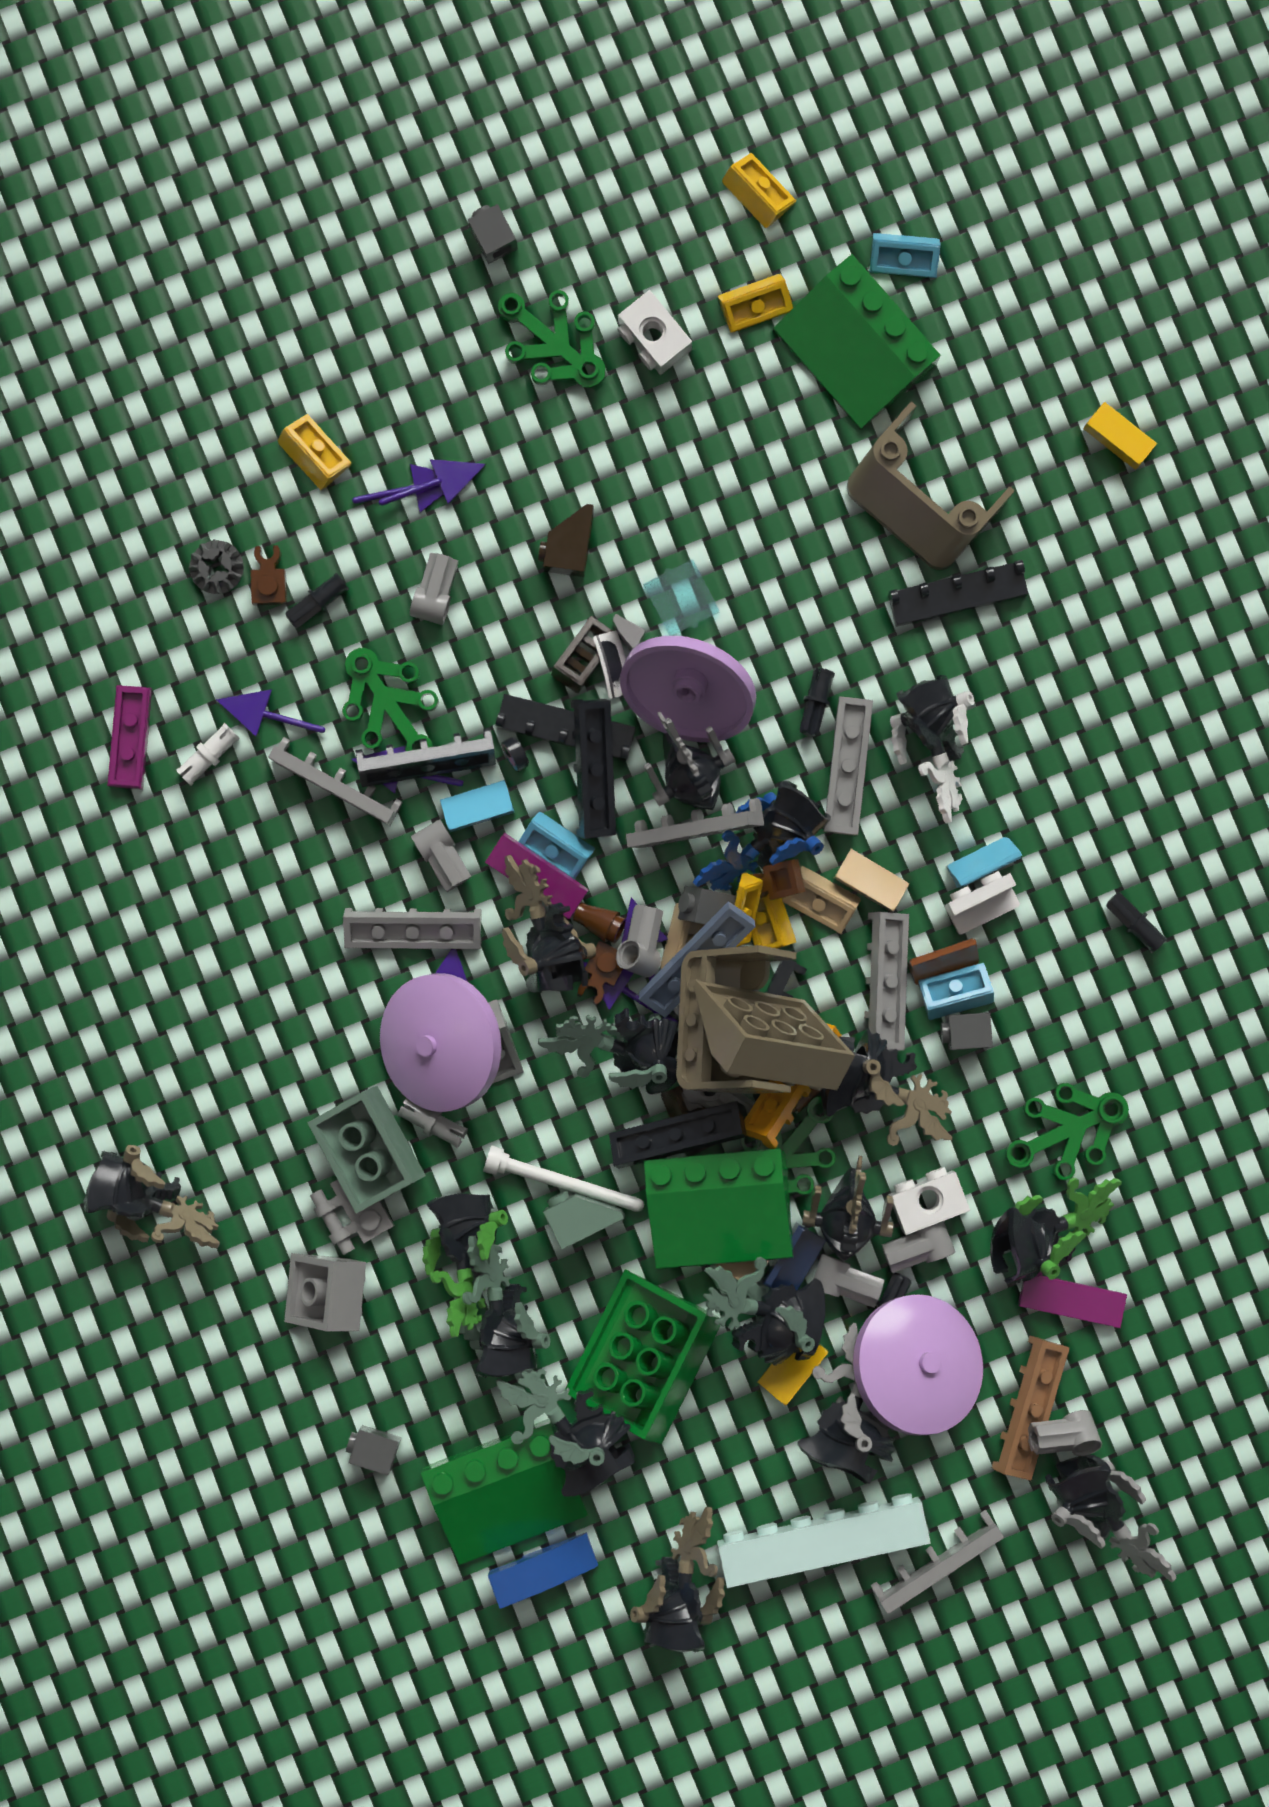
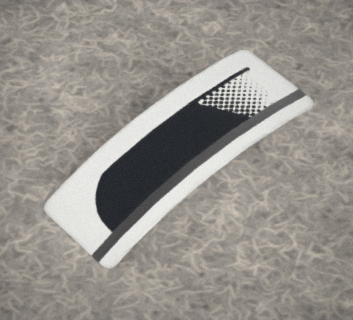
(612, 660)

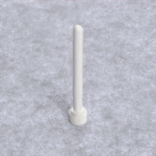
(500, 1162)

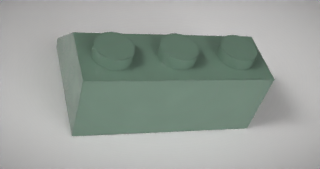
(366, 1149)

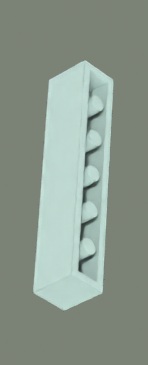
(823, 1541)

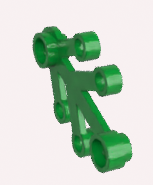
(555, 343)
(384, 697)
(1071, 1127)
(794, 1143)

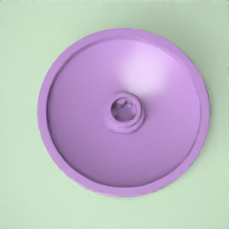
(689, 685)
(440, 1042)
(918, 1365)

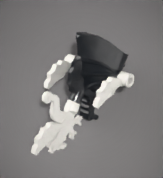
(931, 715)

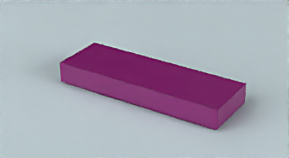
(129, 737)
(561, 886)
(1073, 1300)

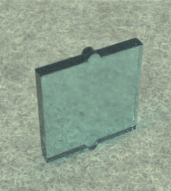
(681, 598)

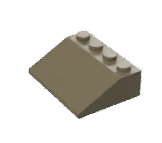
(771, 1037)

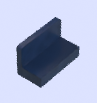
(794, 1270)

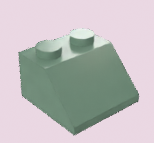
(579, 1217)

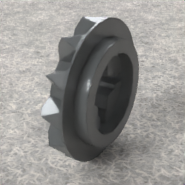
(221, 581)

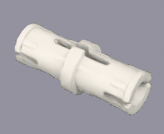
(207, 754)

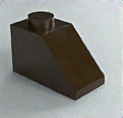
(568, 544)

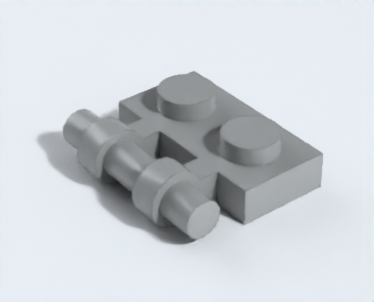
(367, 1222)

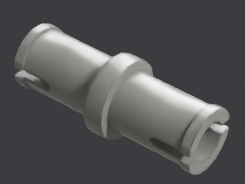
(433, 1123)

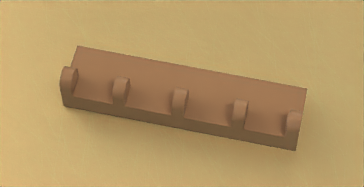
(1032, 1405)

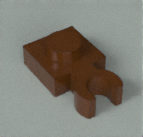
(268, 583)
(781, 880)
(602, 969)

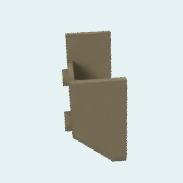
(909, 512)
(734, 967)

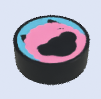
(515, 754)

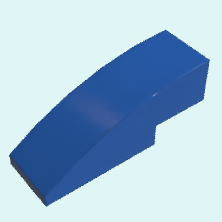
(542, 1570)

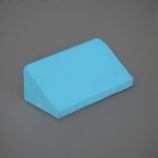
(904, 255)
(477, 806)
(556, 845)
(983, 862)
(956, 991)

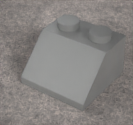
(325, 1292)

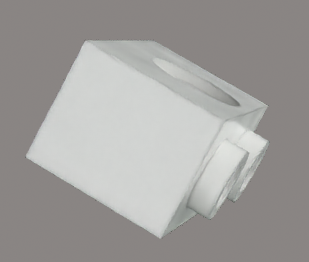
(647, 314)
(949, 1200)

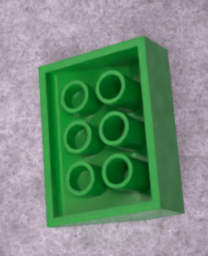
(857, 342)
(719, 1208)
(644, 1355)
(500, 1494)

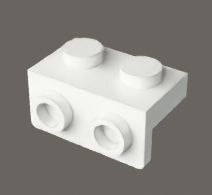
(983, 904)

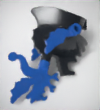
(788, 828)

